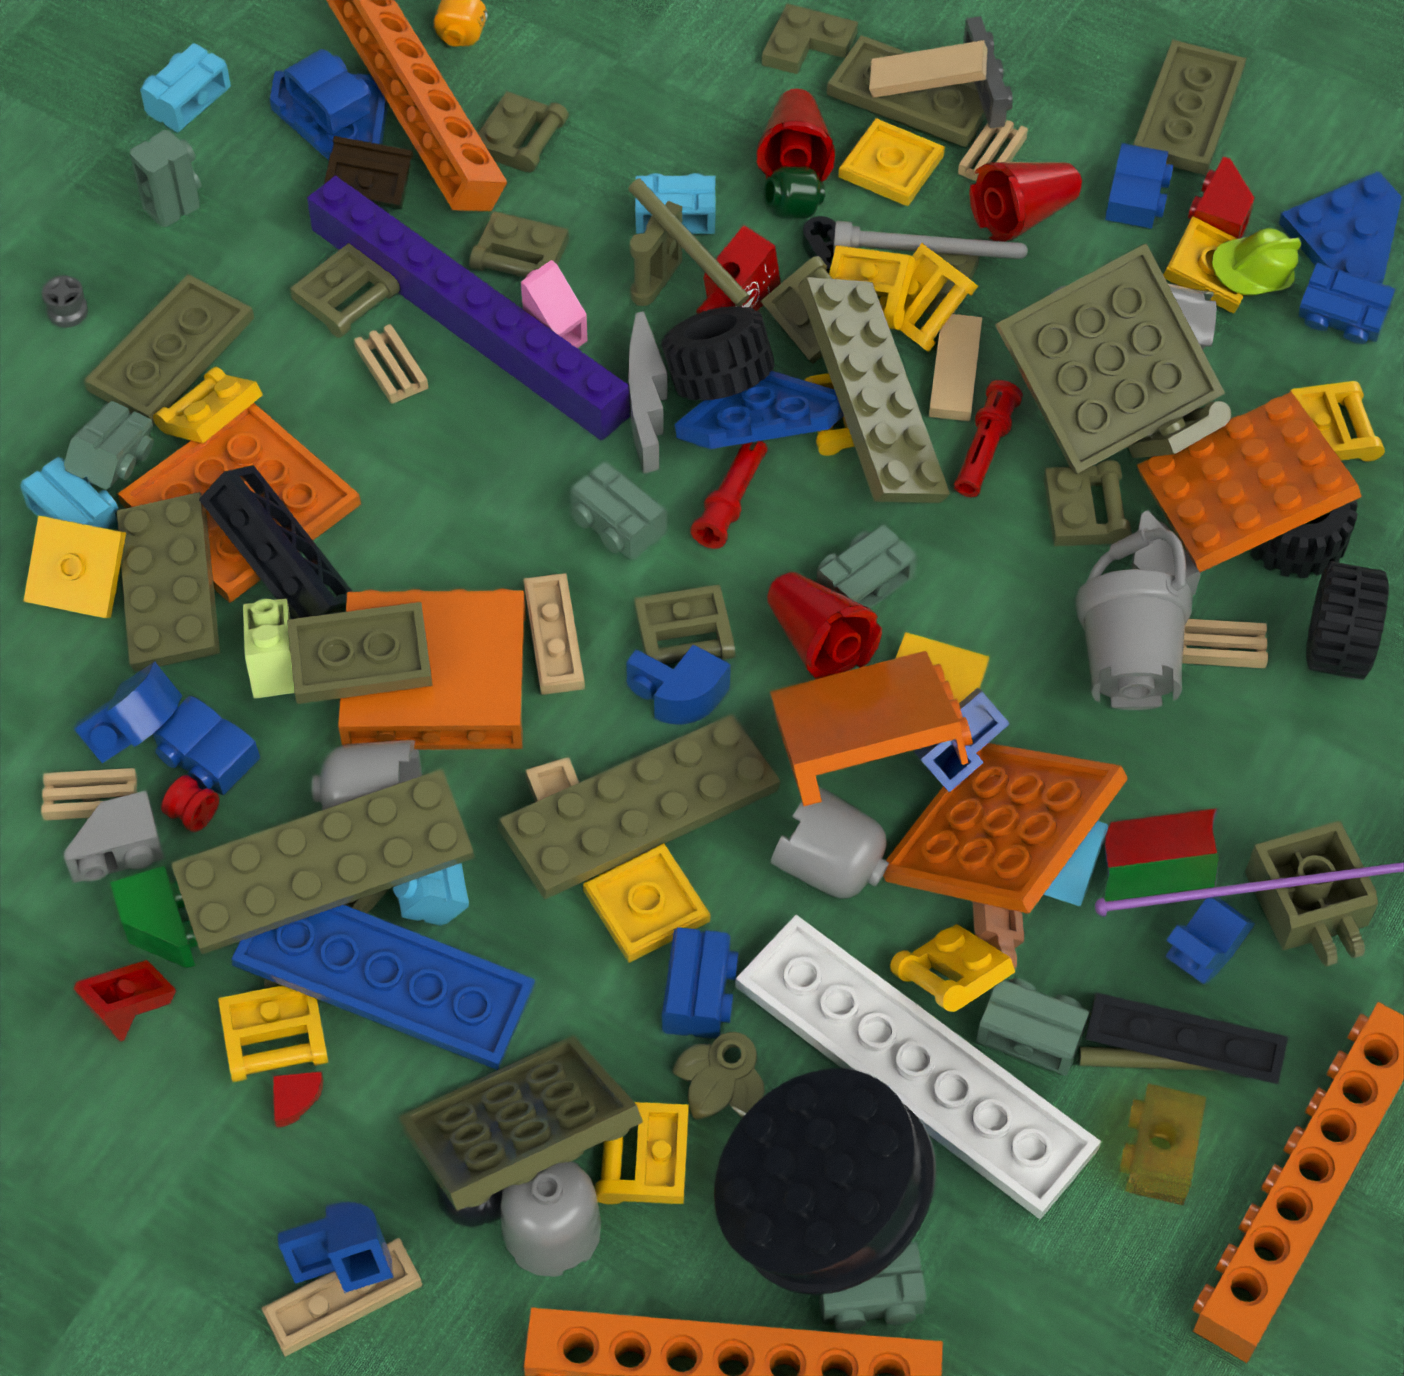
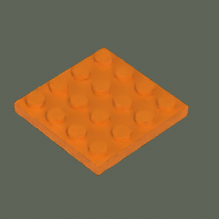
(295, 474)
(1248, 482)
(1005, 827)

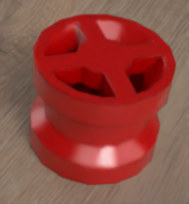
(190, 803)

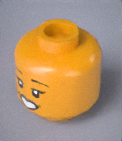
(460, 20)

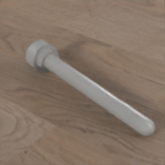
(851, 236)

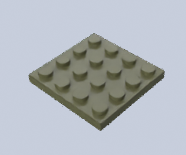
(1110, 358)
(519, 1122)

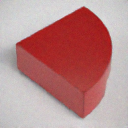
(295, 1095)

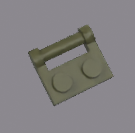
(512, 123)
(517, 245)
(655, 258)
(339, 279)
(789, 309)
(1182, 431)
(1073, 508)
(684, 615)

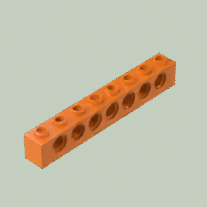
(422, 103)
(1240, 1324)
(711, 1344)

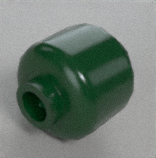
(793, 192)

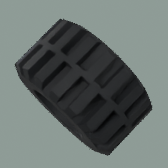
(718, 353)
(1310, 545)
(1347, 620)

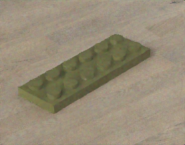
(873, 391)
(637, 806)
(322, 861)

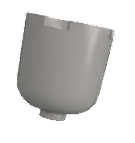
(364, 769)
(833, 848)
(551, 1220)

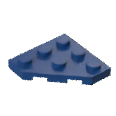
(367, 129)
(1348, 226)
(766, 411)

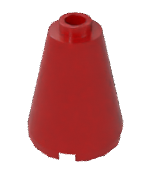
(796, 136)
(1020, 195)
(823, 625)

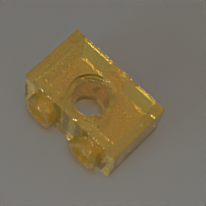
(1158, 1171)

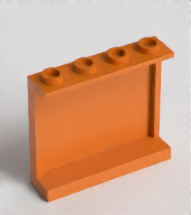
(474, 673)
(867, 718)

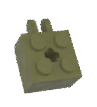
(1314, 910)

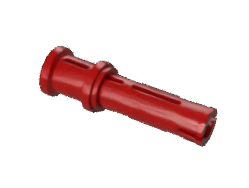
(992, 423)
(724, 504)

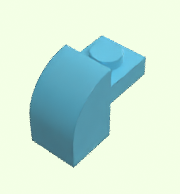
(1075, 876)

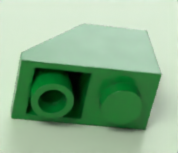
(152, 918)

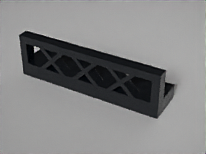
(274, 548)
(1187, 1038)

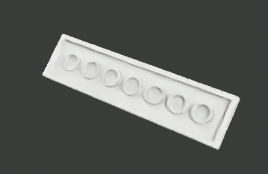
(943, 1079)

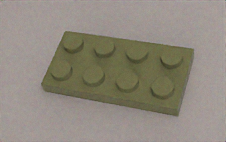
(1190, 105)
(944, 111)
(170, 348)
(168, 582)

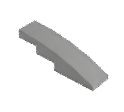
(646, 391)

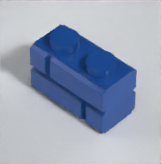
(1346, 304)
(697, 983)

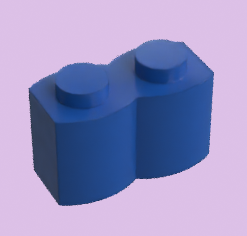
(328, 91)
(1137, 186)
(206, 746)

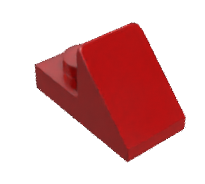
(123, 994)

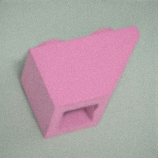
(554, 304)

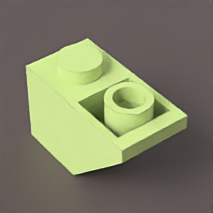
(268, 647)

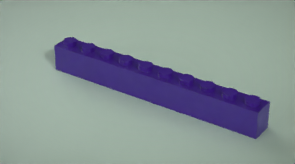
(473, 310)

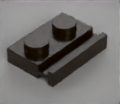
(371, 169)

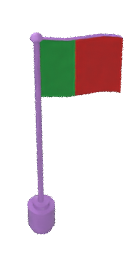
(1178, 861)

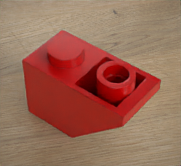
(1225, 200)

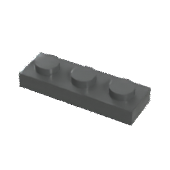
(993, 94)

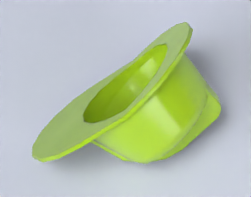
(1257, 262)

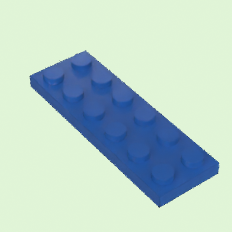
(394, 980)

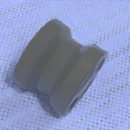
(64, 301)

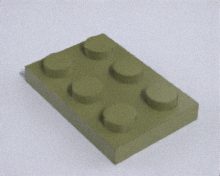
(359, 653)

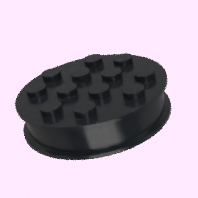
(825, 1181)

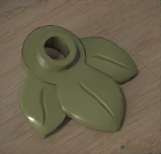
(717, 1082)

